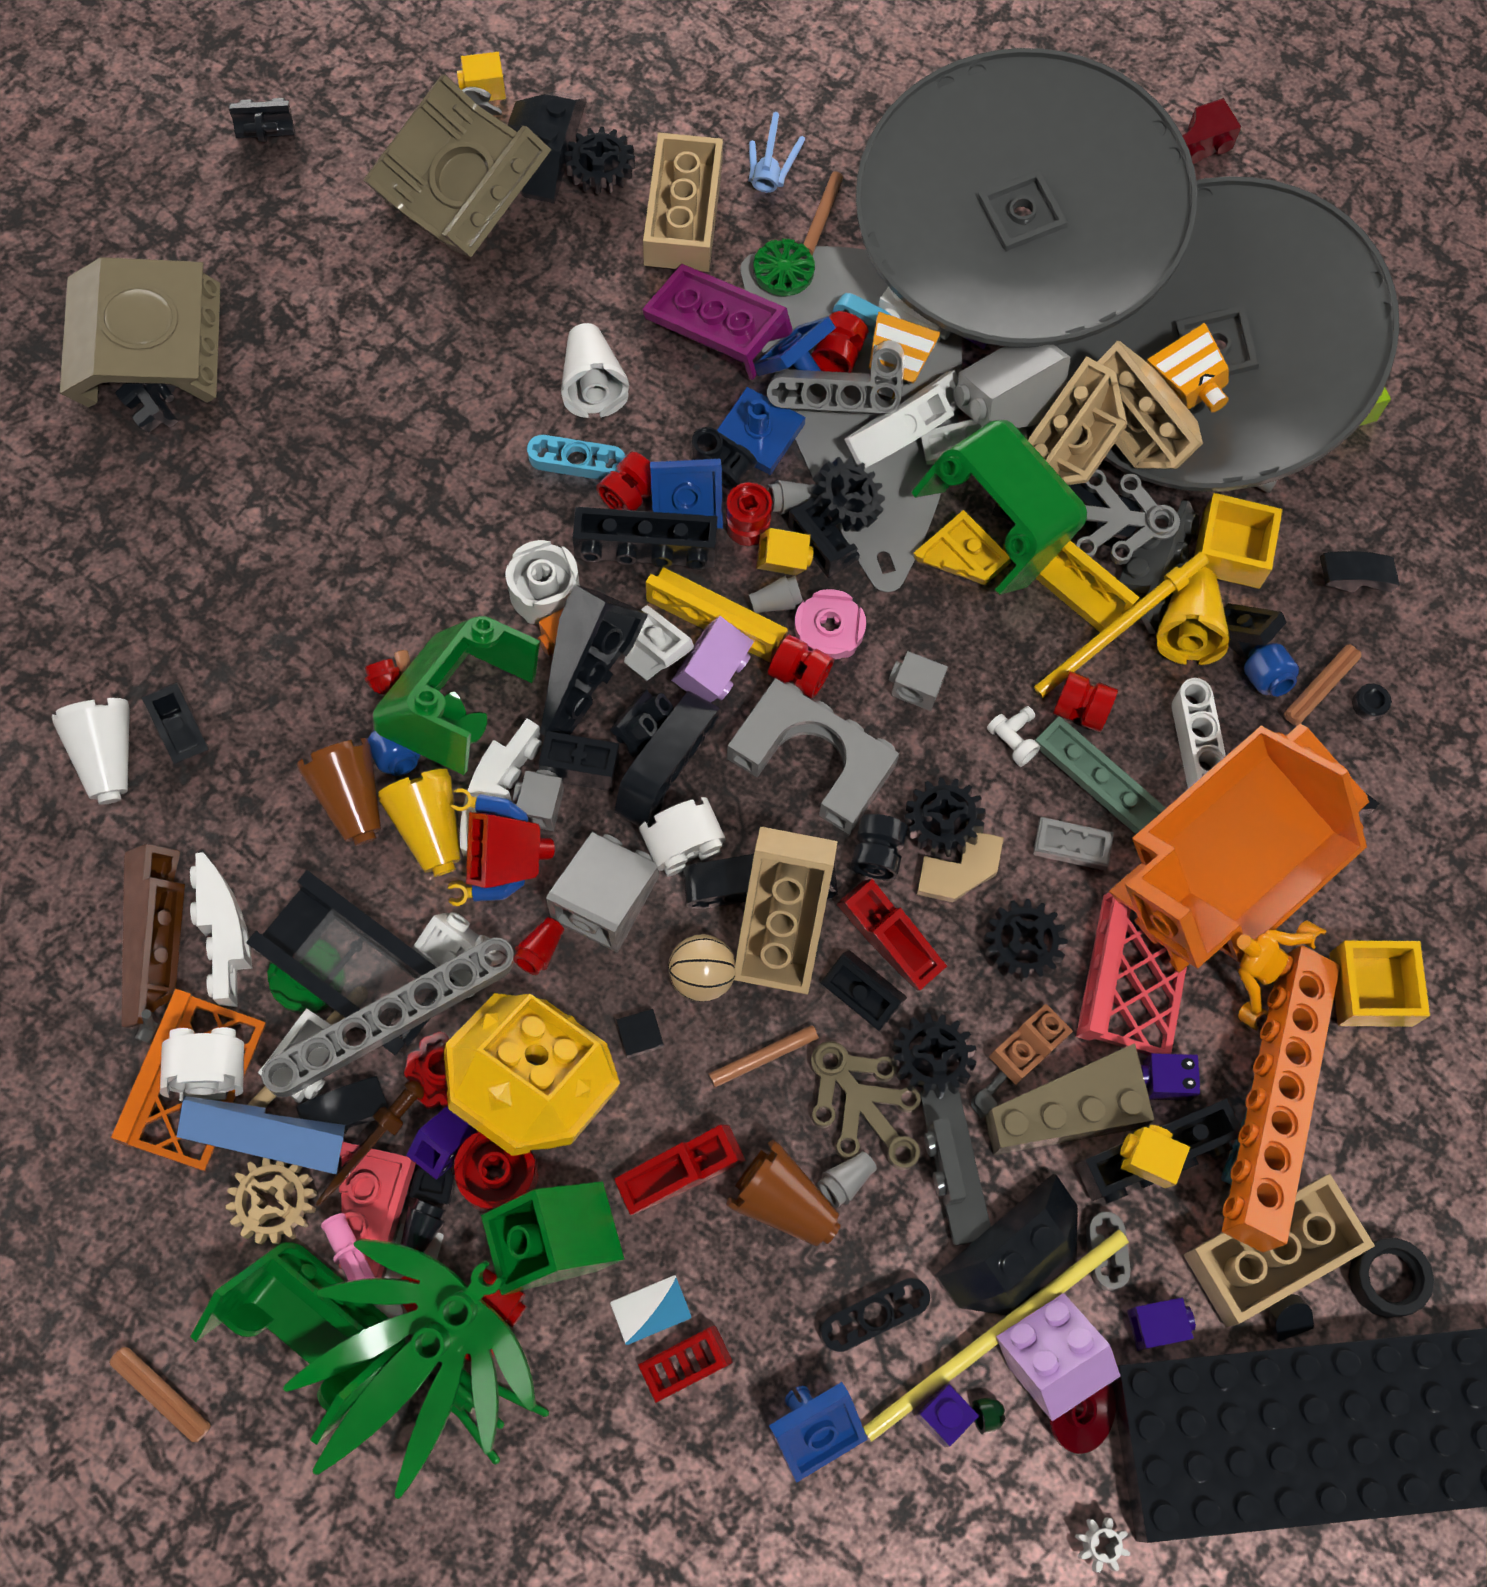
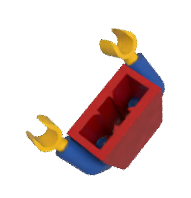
(500, 850)

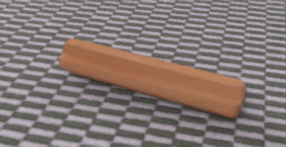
(1322, 685)
(160, 1394)

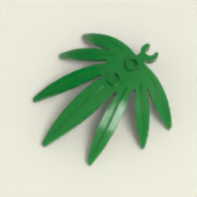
(444, 1329)

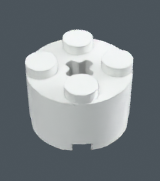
(540, 579)
(683, 835)
(202, 1064)

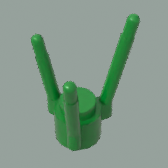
(465, 1401)

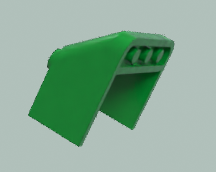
(1023, 486)
(415, 704)
(282, 1297)

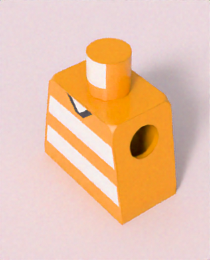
(915, 341)
(1194, 369)

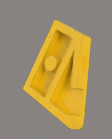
(964, 551)

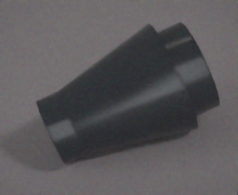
(422, 1225)

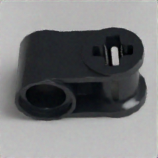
(734, 458)

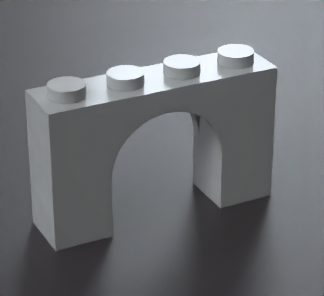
(788, 713)

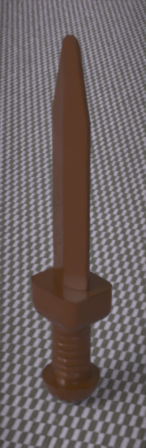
(388, 1120)

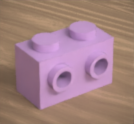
(714, 661)

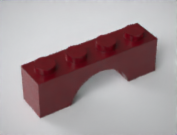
(1211, 130)

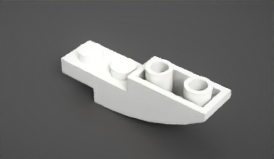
(905, 424)
(500, 770)
(219, 916)

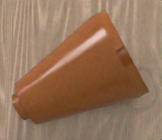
(346, 788)
(784, 1198)

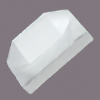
(657, 645)

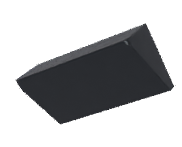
(863, 989)

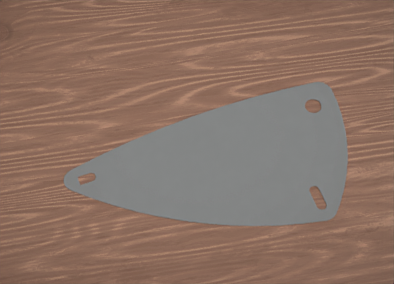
(904, 518)

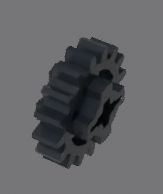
(599, 160)
(857, 508)
(949, 801)
(1033, 952)
(944, 1043)

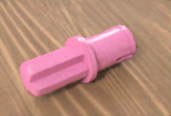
(342, 1242)

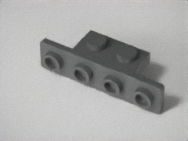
(1156, 559)
(956, 1166)

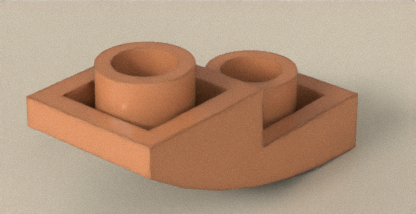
(1030, 1044)

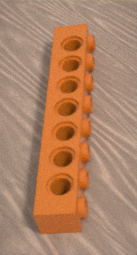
(1281, 1102)

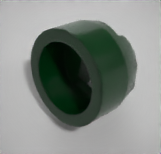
(990, 1414)

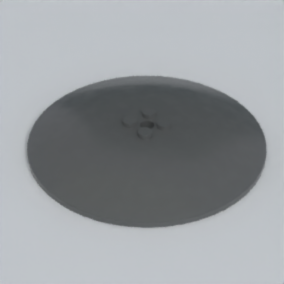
(1037, 133)
(1302, 323)

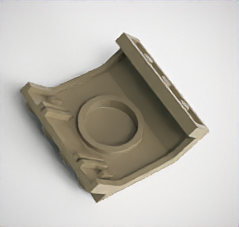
(455, 167)
(140, 327)

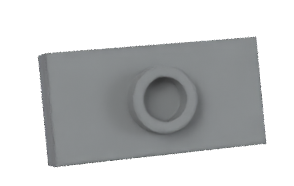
(1073, 843)

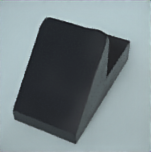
(1251, 627)
(175, 722)

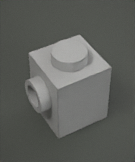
(540, 797)

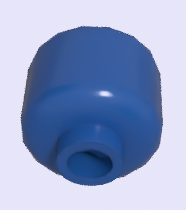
(1271, 669)
(392, 757)

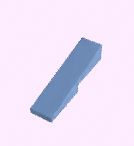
(261, 1134)

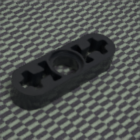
(906, 1311)

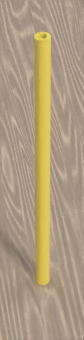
(989, 1340)

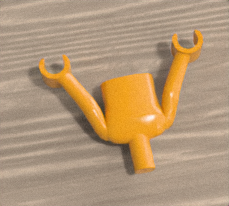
(1266, 961)

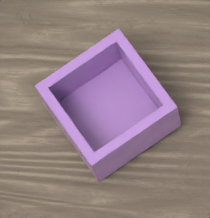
(1058, 1356)

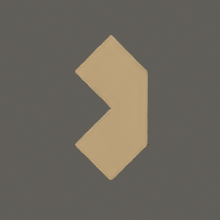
(953, 880)

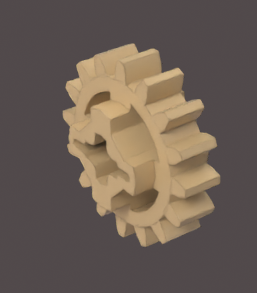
(261, 1212)

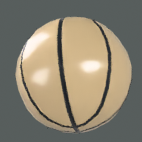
(702, 968)

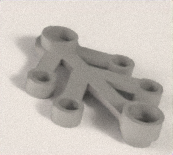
(1119, 516)

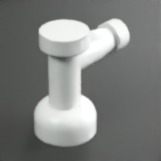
(1006, 729)

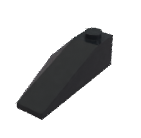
(587, 644)

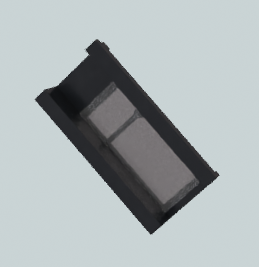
(343, 955)

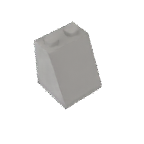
(1013, 385)
(603, 890)

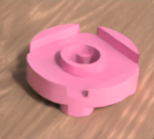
(835, 605)

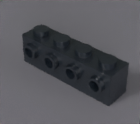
(645, 537)
(1202, 1131)

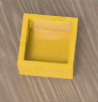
(1239, 539)
(1380, 984)

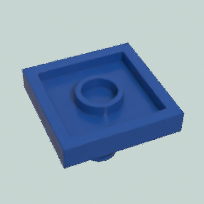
(795, 348)
(762, 428)
(688, 487)
(817, 1429)

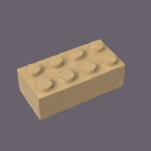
(683, 201)
(784, 909)
(1247, 1281)

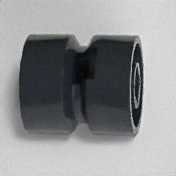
(879, 841)

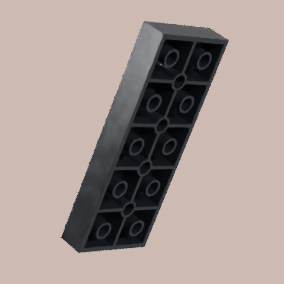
(1304, 1435)

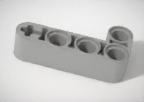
(834, 383)

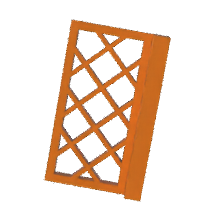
(146, 1089)

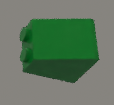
(552, 1236)

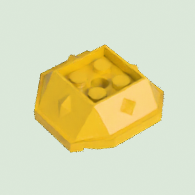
(522, 1102)

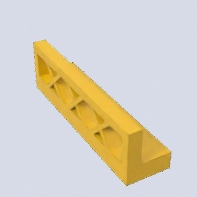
(1087, 595)
(703, 606)

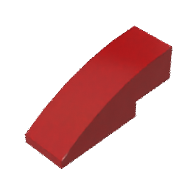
(892, 934)
(680, 1169)

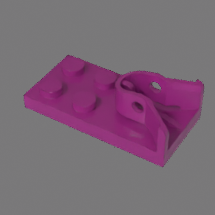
(718, 315)

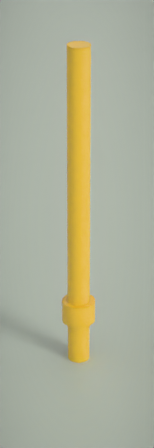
(1174, 581)

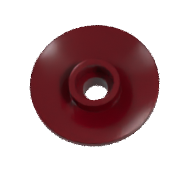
(1087, 1423)

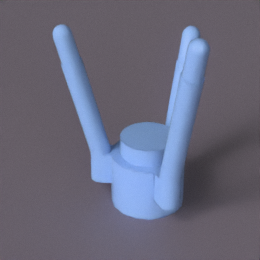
(766, 173)

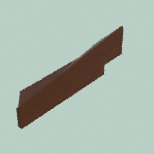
(150, 930)

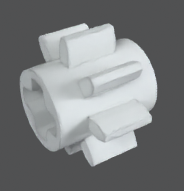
(1091, 1540)

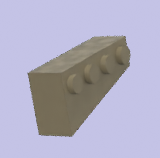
(1081, 1105)

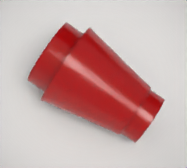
(538, 947)

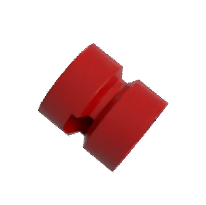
(841, 347)
(628, 485)
(748, 513)
(789, 661)
(1085, 701)

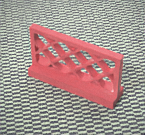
(1102, 981)

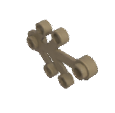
(861, 1100)

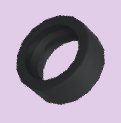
(1421, 1274)

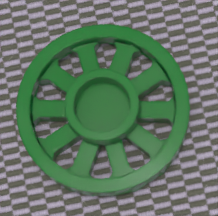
(784, 267)

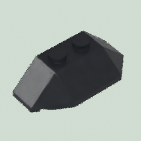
(556, 122)
(1016, 1253)

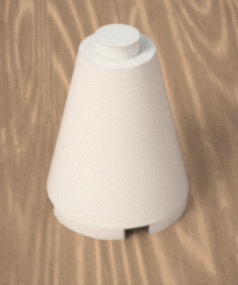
(592, 374)
(97, 745)

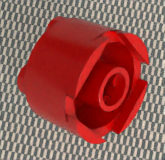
(475, 1182)

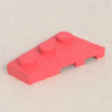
(375, 1195)

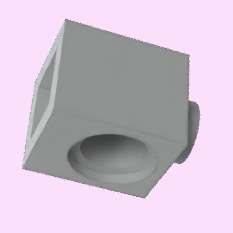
(917, 680)

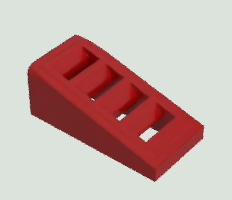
(717, 1348)

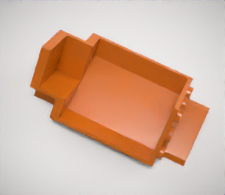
(1244, 846)

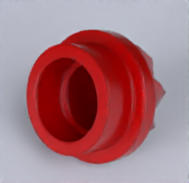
(382, 675)

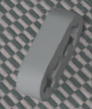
(1118, 1260)

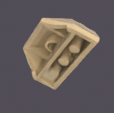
(1082, 423)
(1159, 425)

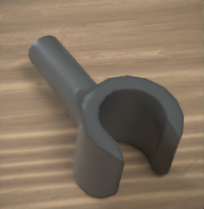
(148, 1029)
(983, 1101)

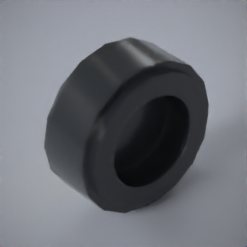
(1371, 702)

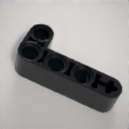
(664, 758)
(725, 882)

